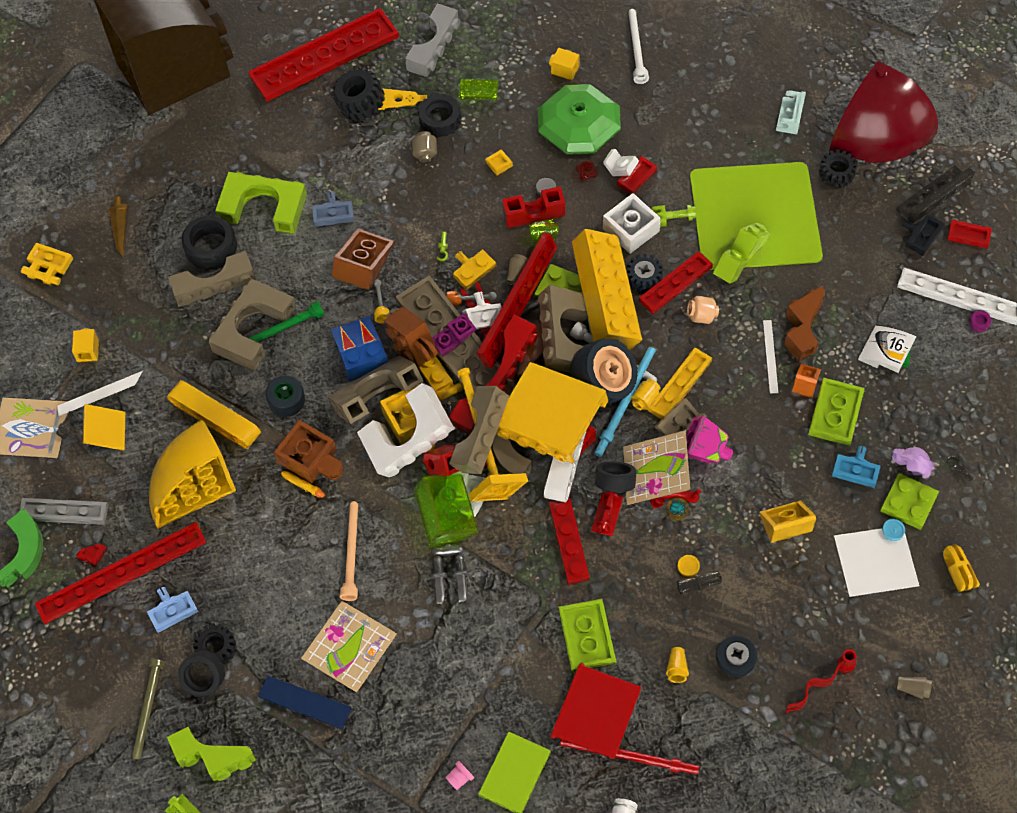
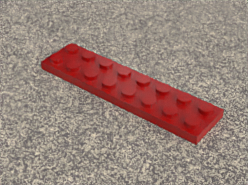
(323, 54)

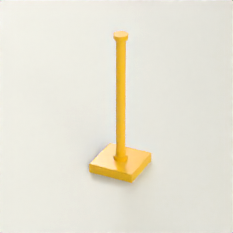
(495, 485)

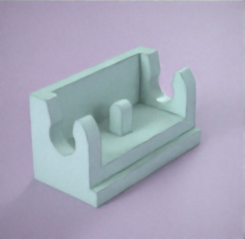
(790, 112)

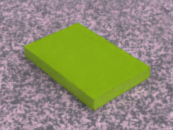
(836, 411)
(587, 634)
(514, 773)

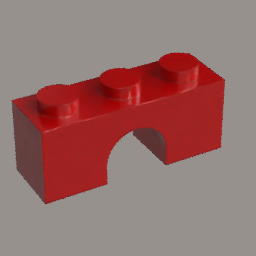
(548, 206)

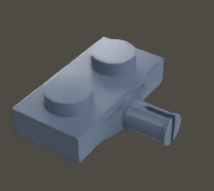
(332, 212)

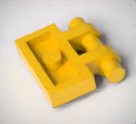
(49, 258)

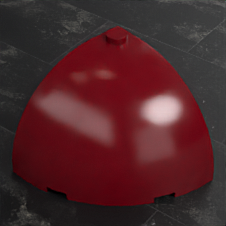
(885, 118)

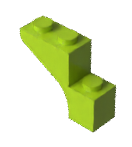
(744, 247)
(218, 759)

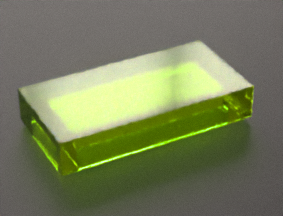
(479, 89)

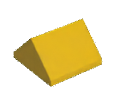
(787, 521)

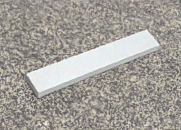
(958, 295)

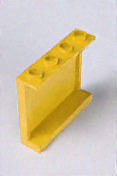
(550, 412)

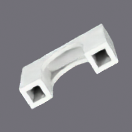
(431, 427)

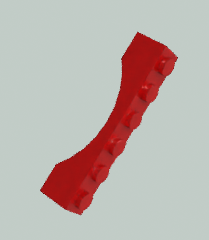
(518, 337)

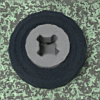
(735, 664)

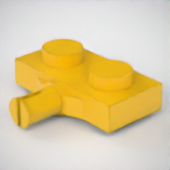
(473, 268)

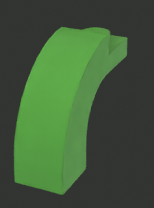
(29, 549)

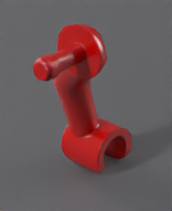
(689, 496)

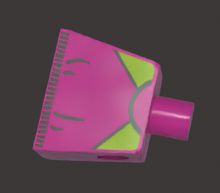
(707, 441)

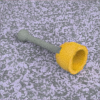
(380, 312)

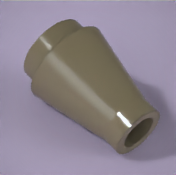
(516, 266)
(915, 686)

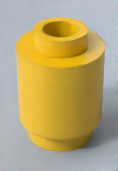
(645, 394)

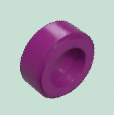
(980, 321)

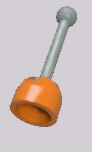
(456, 299)

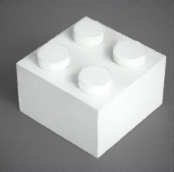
(632, 223)

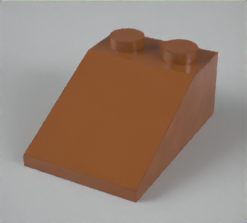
(361, 259)

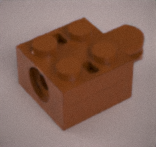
(410, 336)
(309, 453)

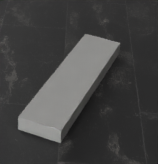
(65, 511)

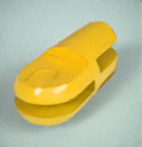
(960, 568)

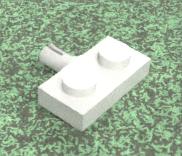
(483, 314)

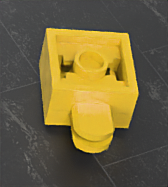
(400, 416)

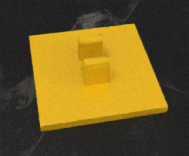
(104, 427)

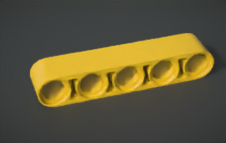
(214, 414)

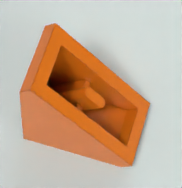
(806, 380)

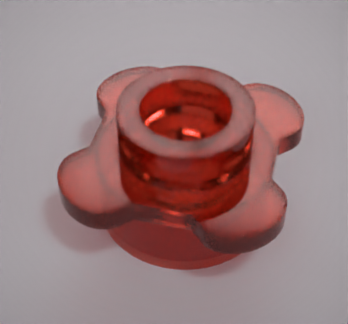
(586, 166)

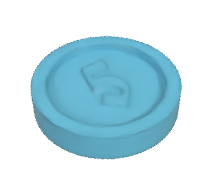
(893, 529)

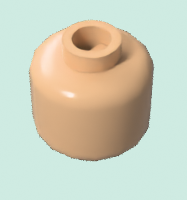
(702, 309)

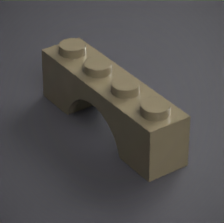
(190, 288)
(472, 453)

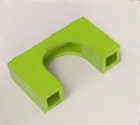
(241, 188)

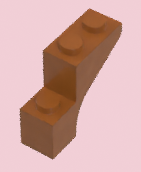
(802, 314)

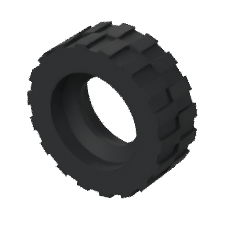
(435, 102)

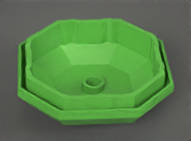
(579, 130)

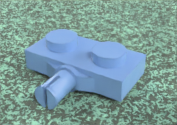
(171, 610)

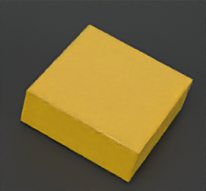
(499, 162)

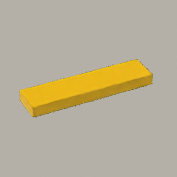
(680, 383)

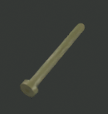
(155, 665)

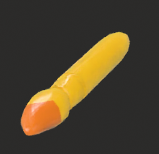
(314, 490)

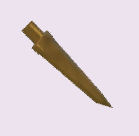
(118, 221)

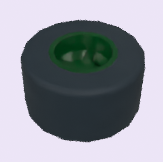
(285, 396)

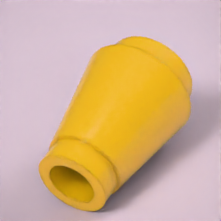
(677, 666)

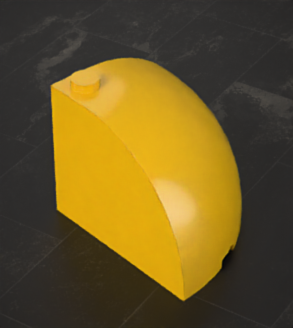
(188, 476)

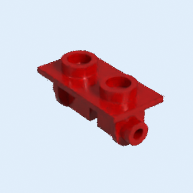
(607, 513)

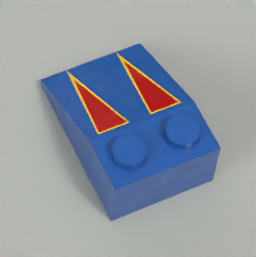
(359, 347)

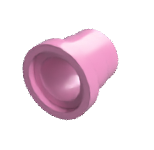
(459, 776)

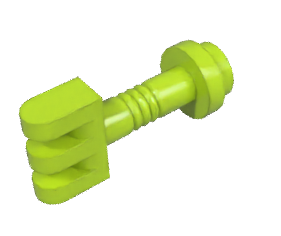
(690, 212)

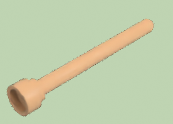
(349, 591)

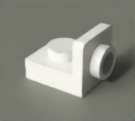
(620, 165)

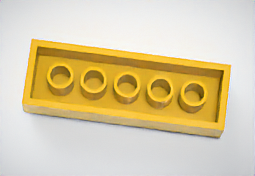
(606, 288)

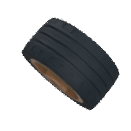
(607, 366)

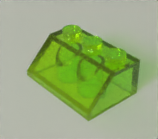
(445, 509)

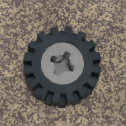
(652, 272)

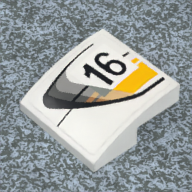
(887, 348)

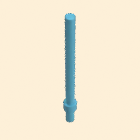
(608, 434)

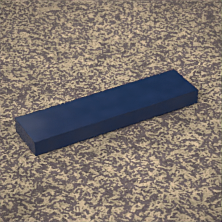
(305, 702)

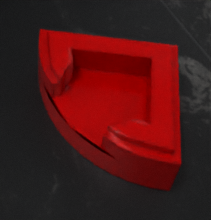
(92, 554)

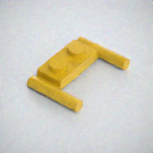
(439, 379)

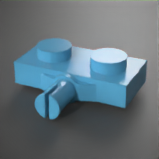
(856, 469)

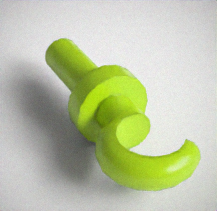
(443, 246)

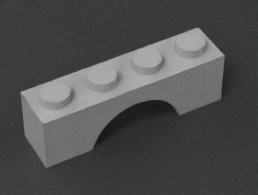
(423, 57)

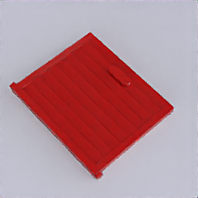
(596, 711)

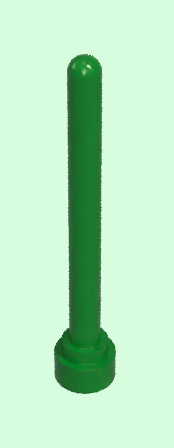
(313, 311)

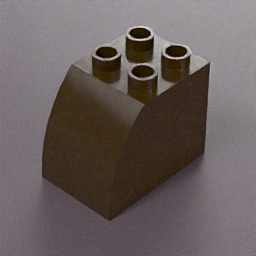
(166, 47)

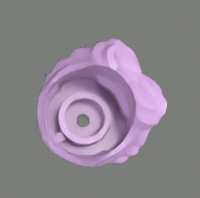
(915, 461)

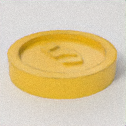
(688, 566)

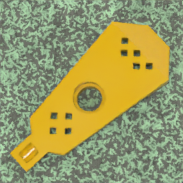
(392, 95)

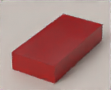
(638, 177)
(969, 234)

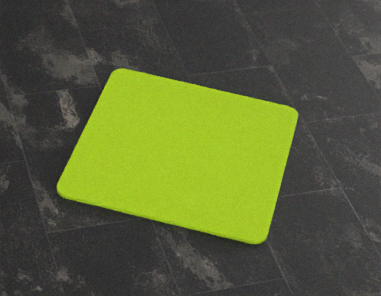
(762, 194)

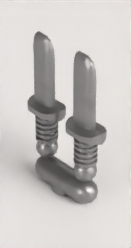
(460, 573)

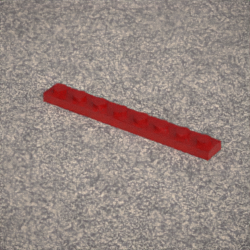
(517, 299)
(120, 573)

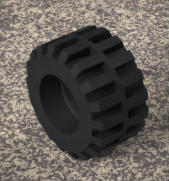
(362, 83)

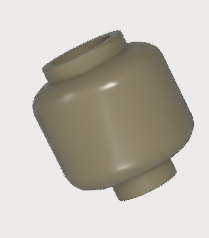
(424, 146)

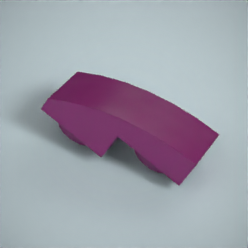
(454, 335)

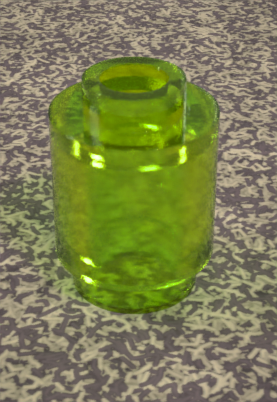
(540, 227)

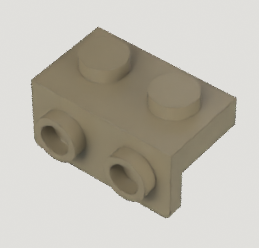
(678, 418)

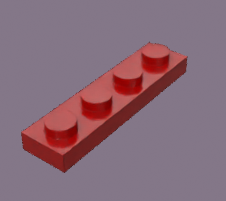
(675, 282)
(569, 542)

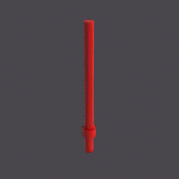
(675, 765)

